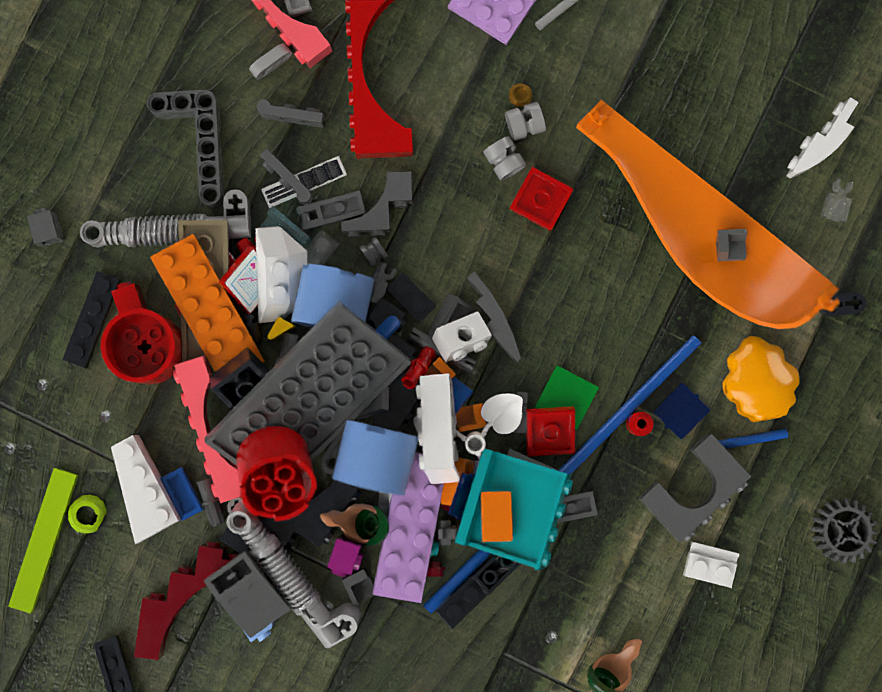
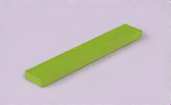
(43, 540)

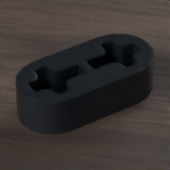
(846, 310)

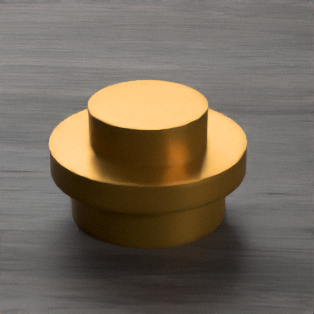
(520, 95)

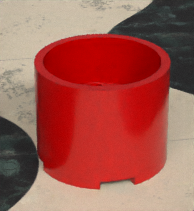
(124, 343)
(275, 473)

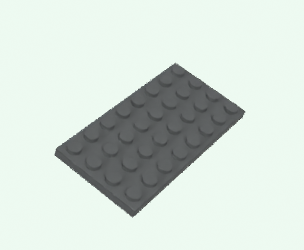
(315, 385)

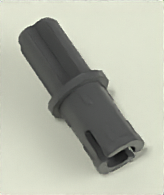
(210, 503)

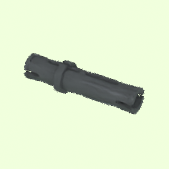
(424, 340)

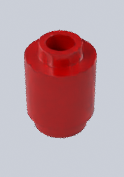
(631, 423)

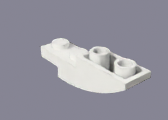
(822, 145)

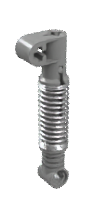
(166, 230)
(297, 589)

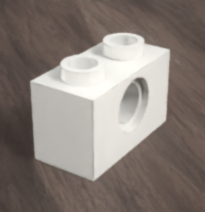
(471, 328)

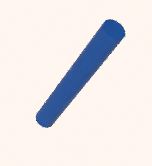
(754, 438)

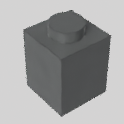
(45, 227)

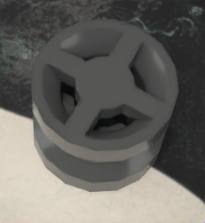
(373, 251)

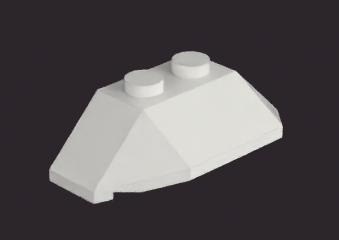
(278, 272)

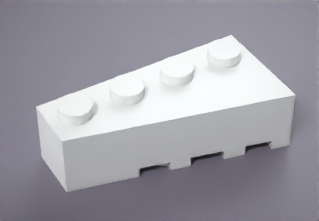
(437, 428)
(143, 491)

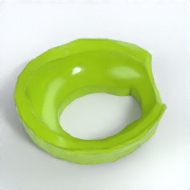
(93, 502)

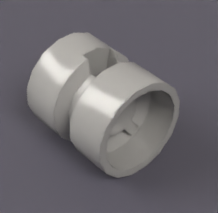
(525, 121)
(504, 158)

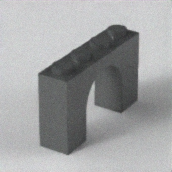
(726, 478)

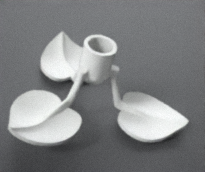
(501, 412)

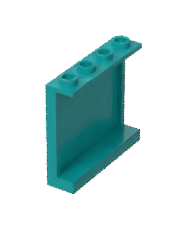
(536, 506)

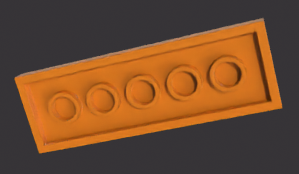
(204, 302)

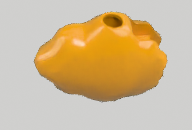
(760, 380)

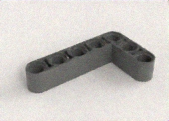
(203, 138)

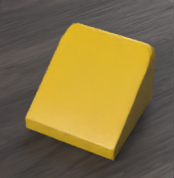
(280, 328)

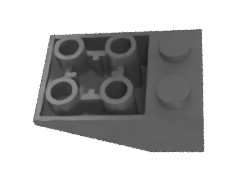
(247, 594)

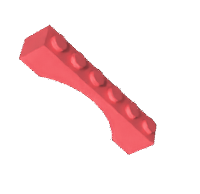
(304, 38)
(195, 383)

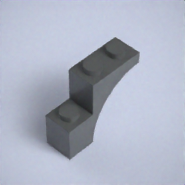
(377, 220)

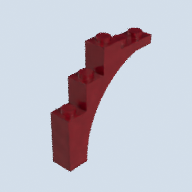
(160, 612)

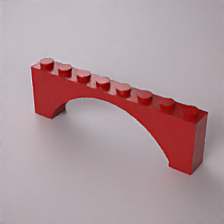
(374, 130)

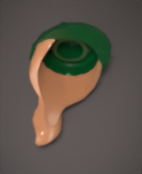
(360, 523)
(613, 671)

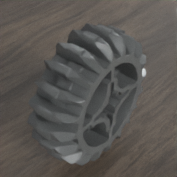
(850, 523)

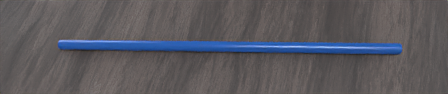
(577, 459)

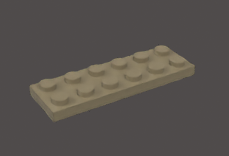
(214, 240)

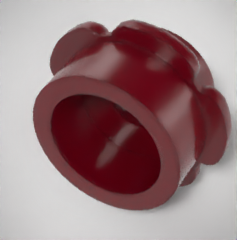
(435, 569)

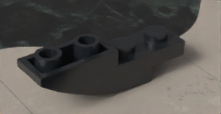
(475, 589)

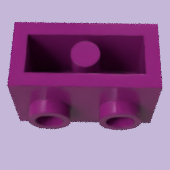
(345, 556)

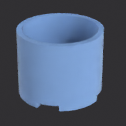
(323, 287)
(375, 458)

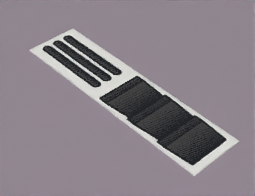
(310, 178)

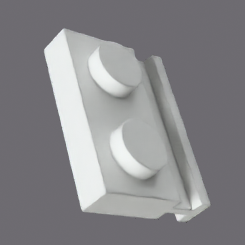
(711, 564)

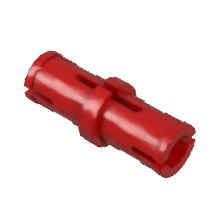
(418, 367)

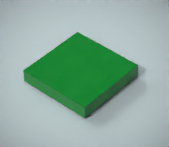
(567, 390)

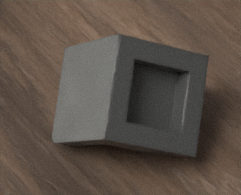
(731, 245)
(358, 585)

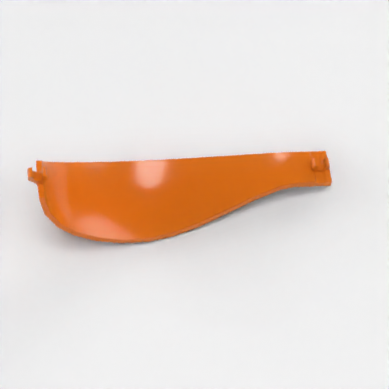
(686, 212)

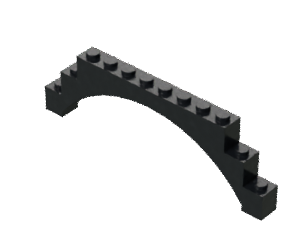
(340, 494)

